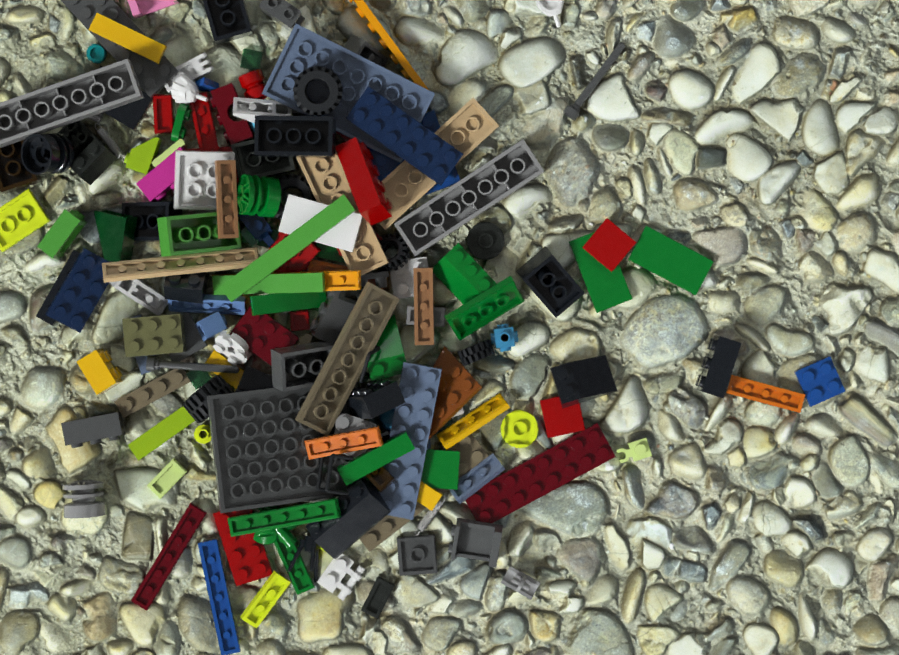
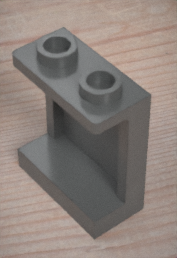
(282, 13)
(476, 540)

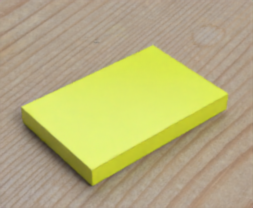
(20, 219)

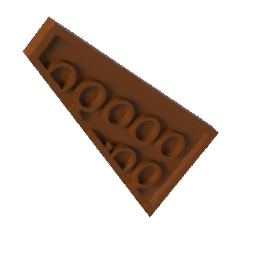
(454, 390)

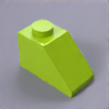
(141, 156)

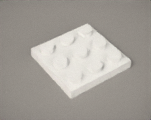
(196, 179)

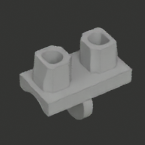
(520, 582)

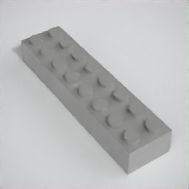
(68, 101)
(469, 197)

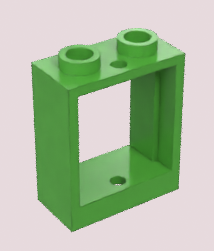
(62, 233)

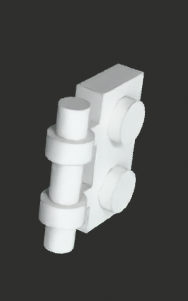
(335, 573)

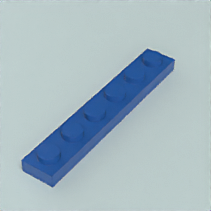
(219, 597)

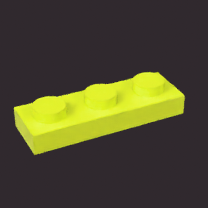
(265, 599)

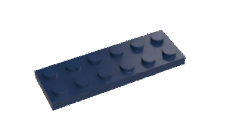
(404, 136)

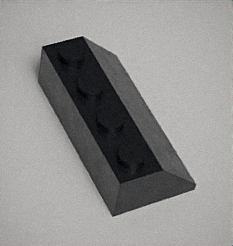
(359, 513)

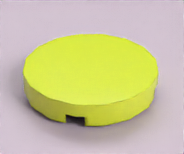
(519, 428)

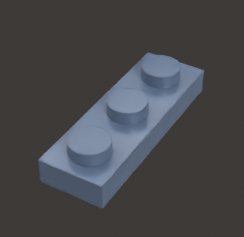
(477, 478)

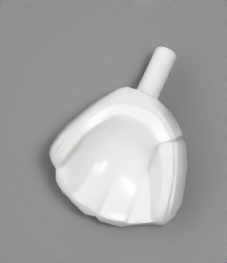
(551, 8)
(186, 91)

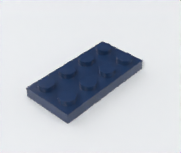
(79, 291)

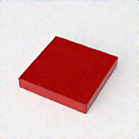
(609, 245)
(559, 420)

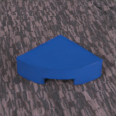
(206, 85)

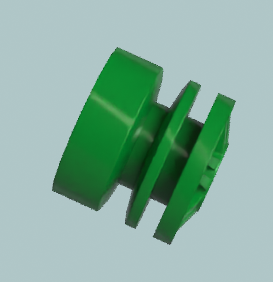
(258, 195)

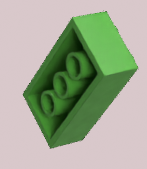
(192, 235)

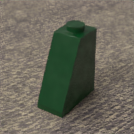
(116, 234)

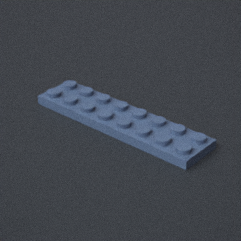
(420, 389)

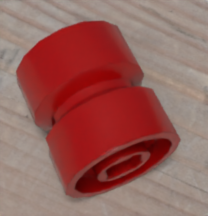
(253, 84)

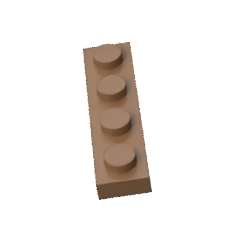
(226, 199)
(423, 306)

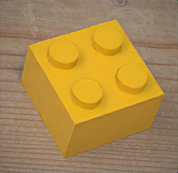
(100, 371)

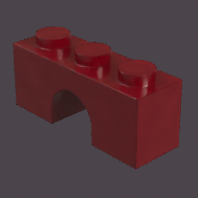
(235, 130)

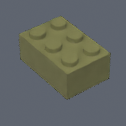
(154, 335)

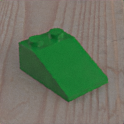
(391, 356)

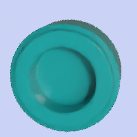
(96, 53)

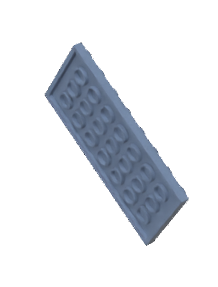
(355, 72)

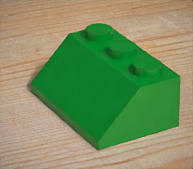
(462, 274)

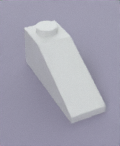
(249, 108)
(142, 294)

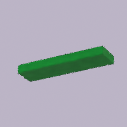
(285, 302)
(375, 458)

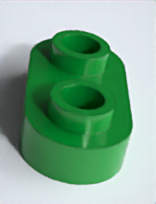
(183, 115)

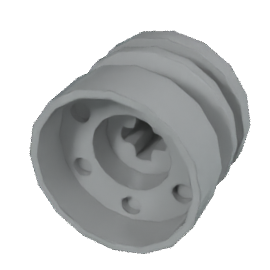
(83, 499)

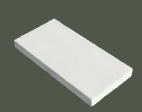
(300, 210)

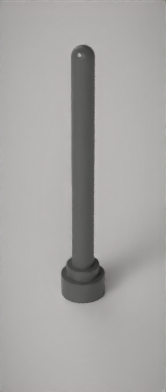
(573, 110)
(154, 363)

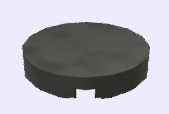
(485, 240)

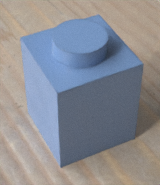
(211, 326)

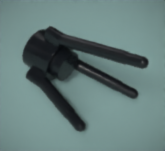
(310, 546)

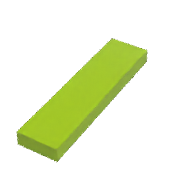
(161, 433)

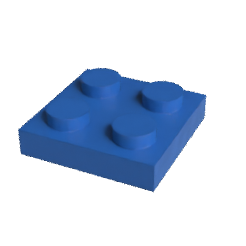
(819, 381)

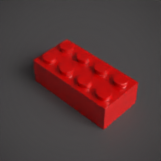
(364, 181)

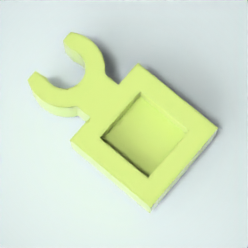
(637, 450)

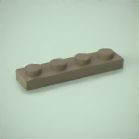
(152, 391)

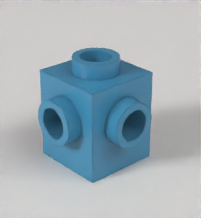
(496, 337)

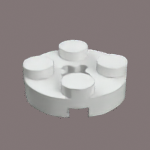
(232, 347)

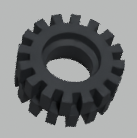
(402, 254)
(476, 352)

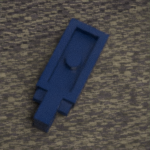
(258, 227)

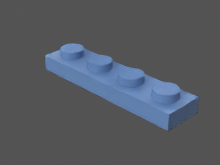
(211, 305)

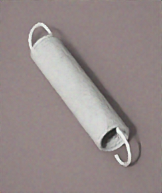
(110, 142)
(429, 516)

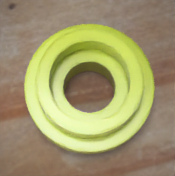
(198, 438)

